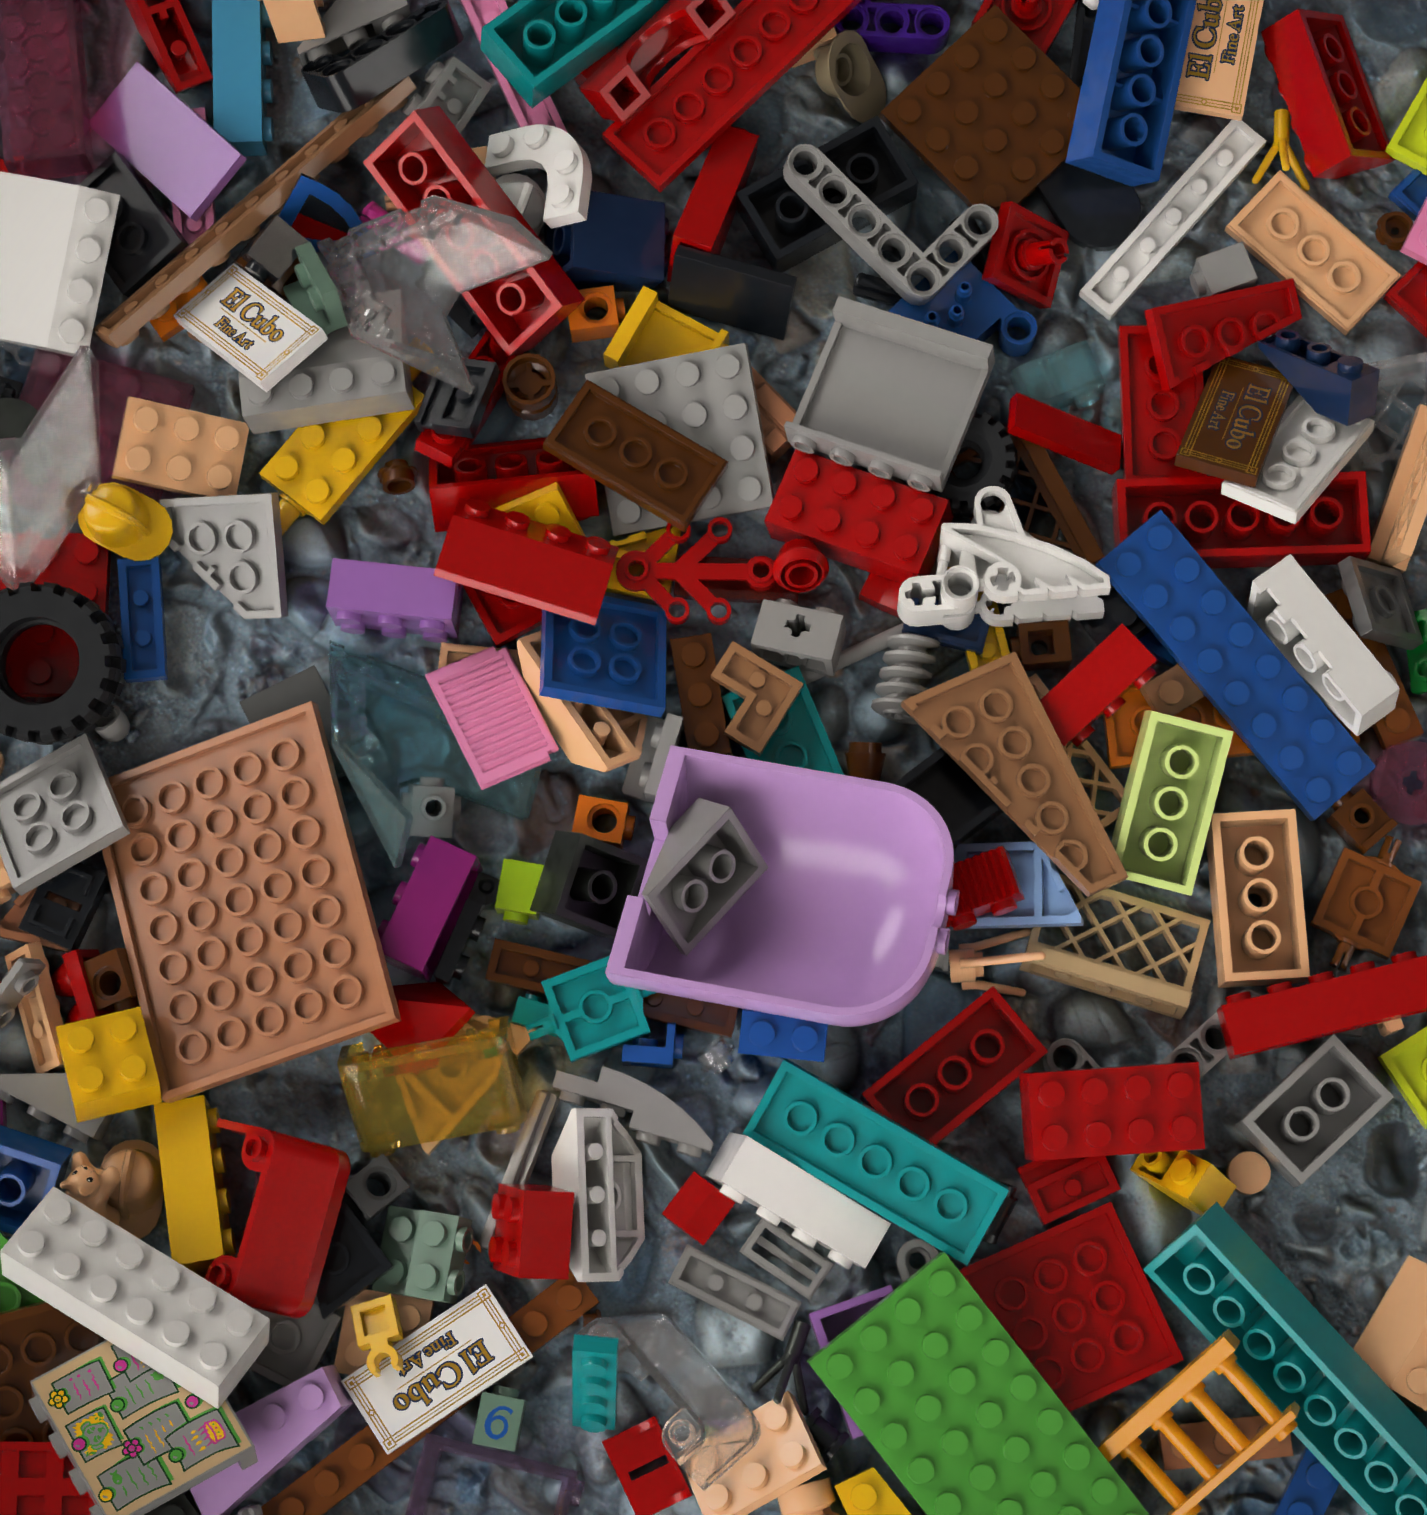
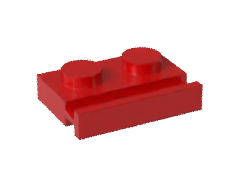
(1066, 1184)

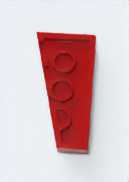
(1208, 329)

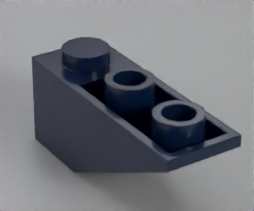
(1327, 380)

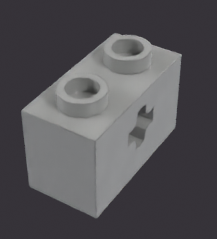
(816, 647)

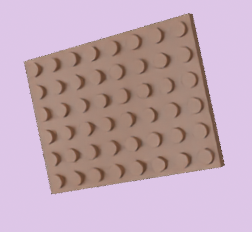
(245, 905)

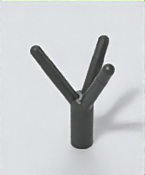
(789, 1362)

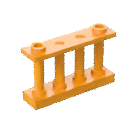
(1189, 1387)

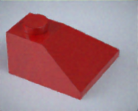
(426, 1013)

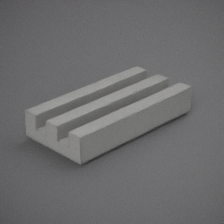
(816, 1279)

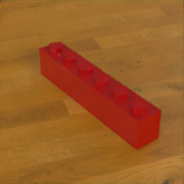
(1324, 1005)

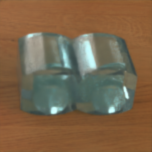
(1061, 378)

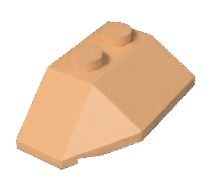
(585, 732)

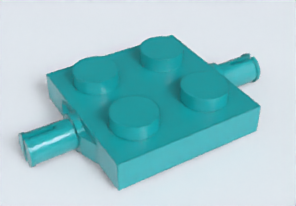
(591, 1011)

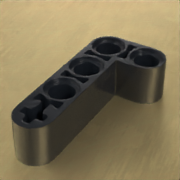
(384, 60)

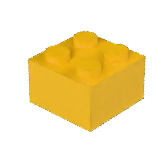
(109, 1064)

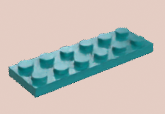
(876, 1161)

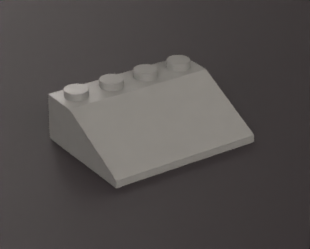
(331, 385)

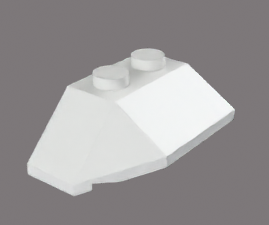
(605, 1173)

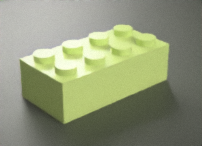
(1169, 800)

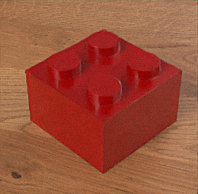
(532, 1231)

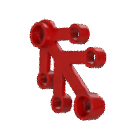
(689, 572)

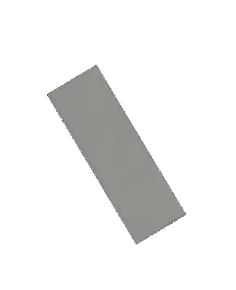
(734, 1292)

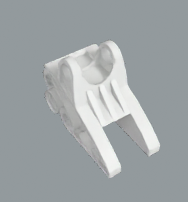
(1009, 567)

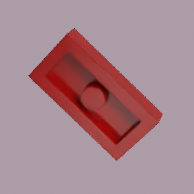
(71, 980)

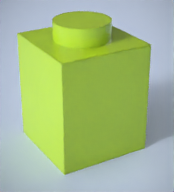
(517, 890)

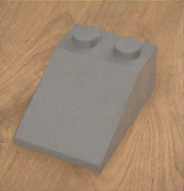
(701, 872)

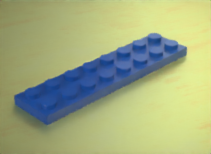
(1236, 665)

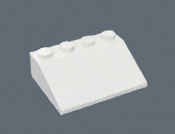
(52, 261)

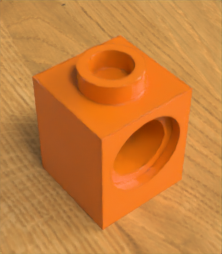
(586, 329)
(590, 808)

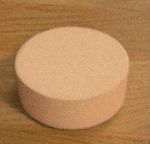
(1248, 1172)

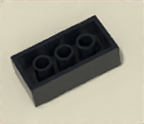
(791, 230)

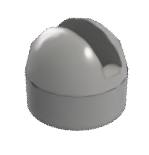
(114, 727)

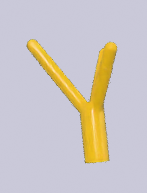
(1281, 143)

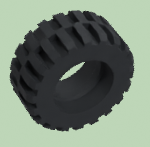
(98, 663)

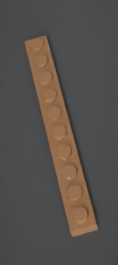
(245, 218)

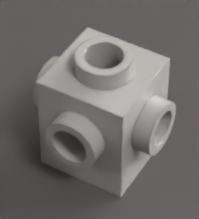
(440, 820)

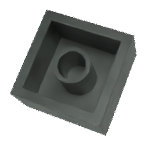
(587, 883)

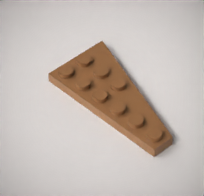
(1012, 752)

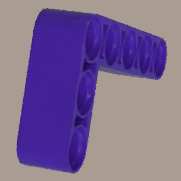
(908, 17)

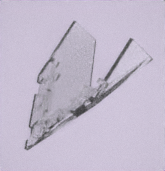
(410, 267)
(49, 472)

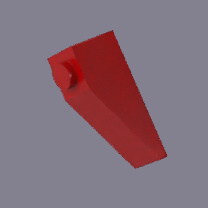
(171, 42)

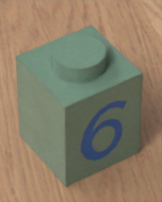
(500, 1419)

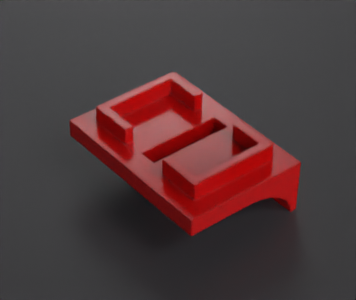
(636, 1448)

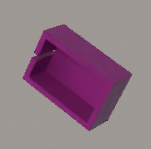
(428, 907)

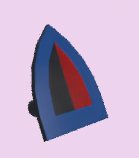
(318, 211)

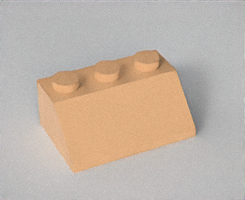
(1397, 1336)

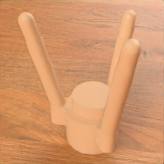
(968, 963)

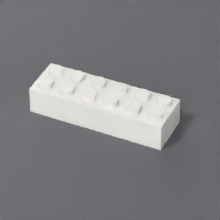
(135, 1297)

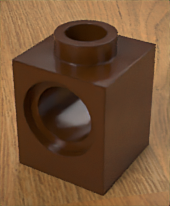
(103, 975)

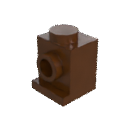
(1052, 635)
(1358, 835)

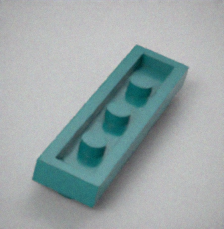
(594, 1382)

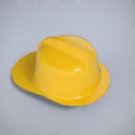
(125, 522)

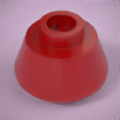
(800, 566)

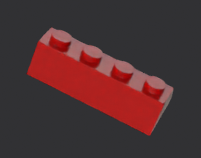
(1326, 94)
(504, 473)
(526, 560)

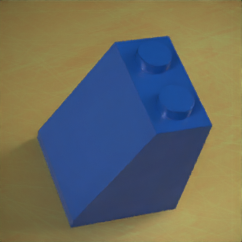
(781, 1036)

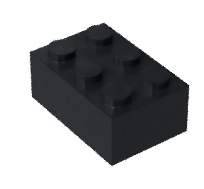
(952, 794)

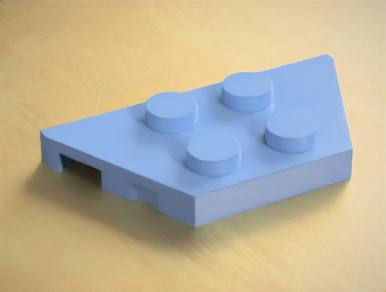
(1045, 893)

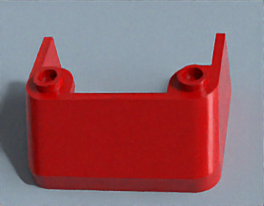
(287, 1222)

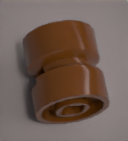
(530, 386)

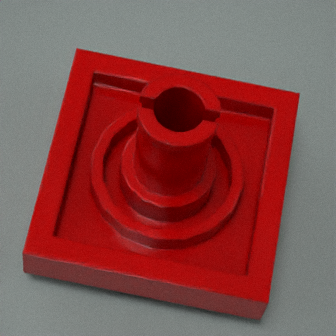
(1035, 18)
(1026, 255)

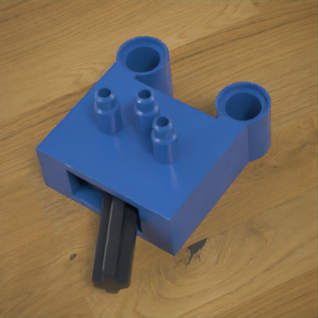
(963, 307)

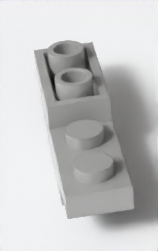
(653, 1113)

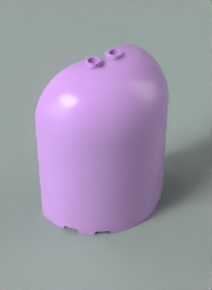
(837, 920)

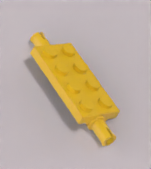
(330, 459)

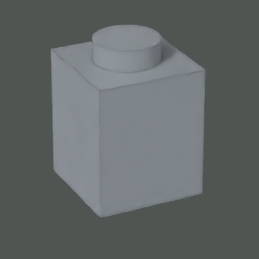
(1223, 271)

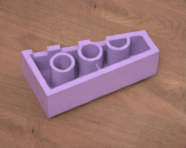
(279, 1430)

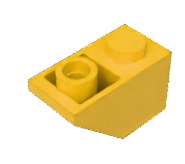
(1185, 1179)

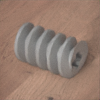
(903, 674)

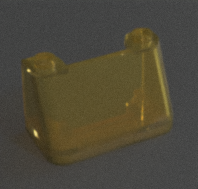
(434, 1089)

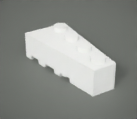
(1321, 646)
(797, 1199)

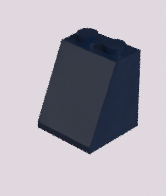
(615, 246)

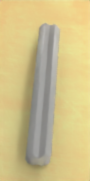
(526, 1150)

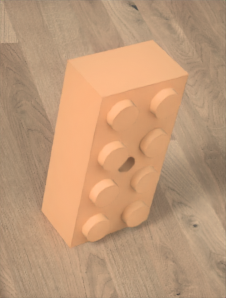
(1260, 857)

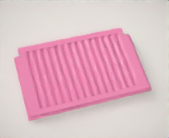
(492, 715)

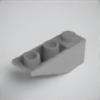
(351, 25)
(48, 1098)

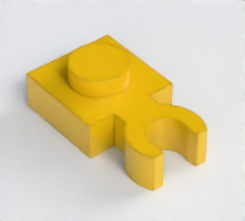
(376, 1328)

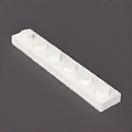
(1172, 218)

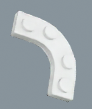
(557, 154)

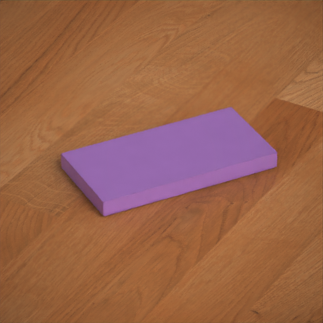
(167, 141)

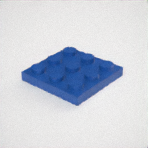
(607, 664)

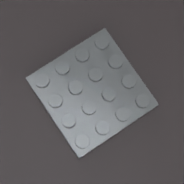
(711, 402)

